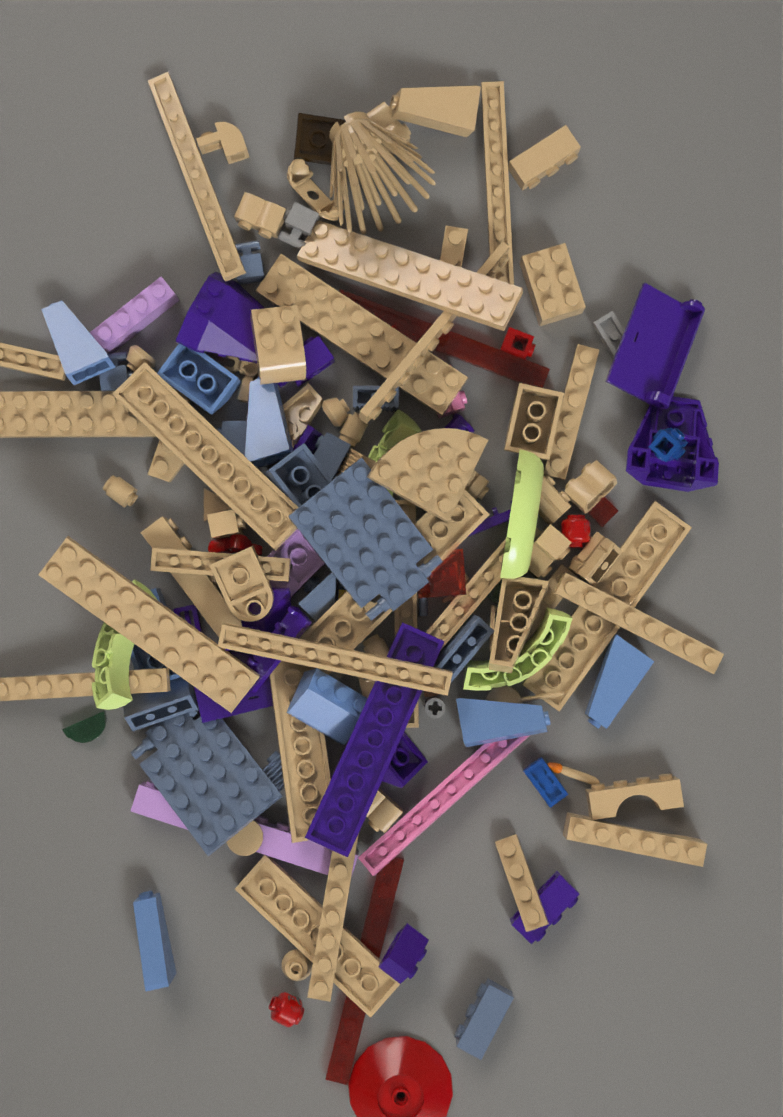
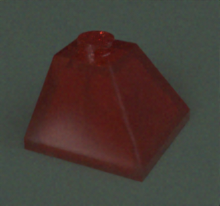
(447, 578)

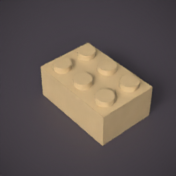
(552, 284)

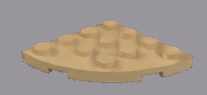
(430, 468)

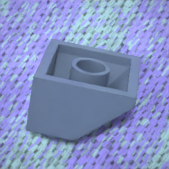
(321, 597)

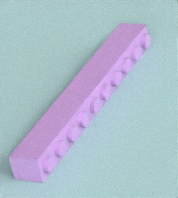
(275, 841)

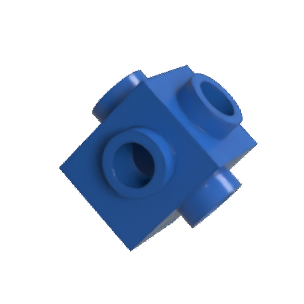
(662, 447)

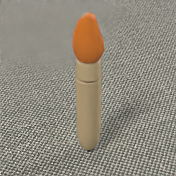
(575, 774)

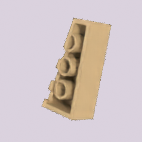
(516, 612)

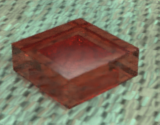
(603, 511)

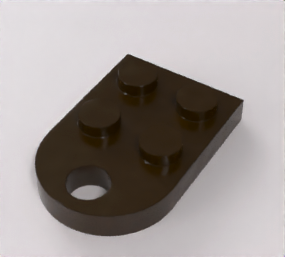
(313, 138)

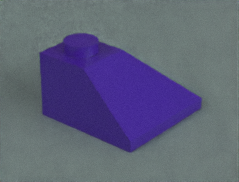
(279, 610)
(405, 763)

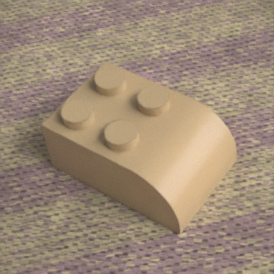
(278, 344)
(533, 420)

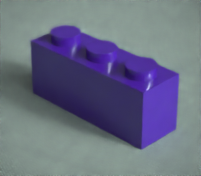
(555, 896)

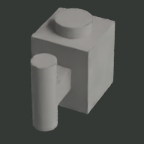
(301, 222)

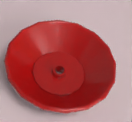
(397, 1067)

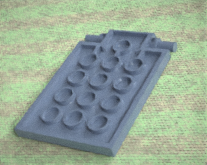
(365, 540)
(206, 777)

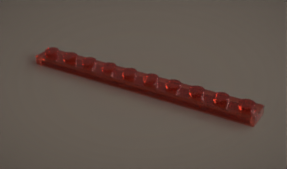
(459, 346)
(373, 938)

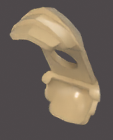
(300, 181)

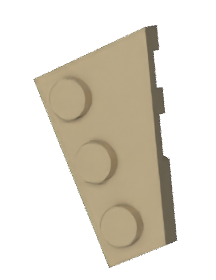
(301, 411)
(164, 464)

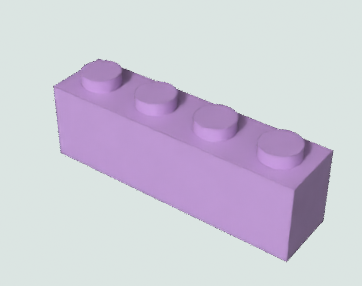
(135, 316)

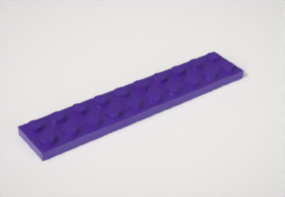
(371, 748)

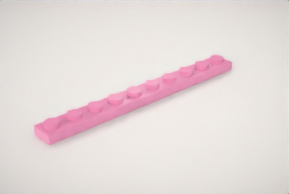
(436, 803)

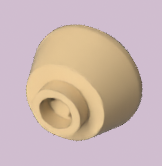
(137, 356)
(336, 411)
(296, 965)

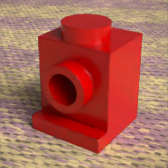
(515, 336)

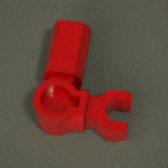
(233, 545)

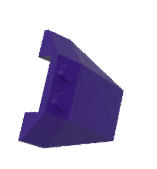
(220, 320)
(694, 469)

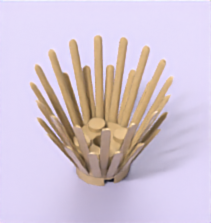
(357, 146)

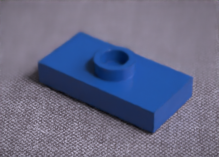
(545, 782)

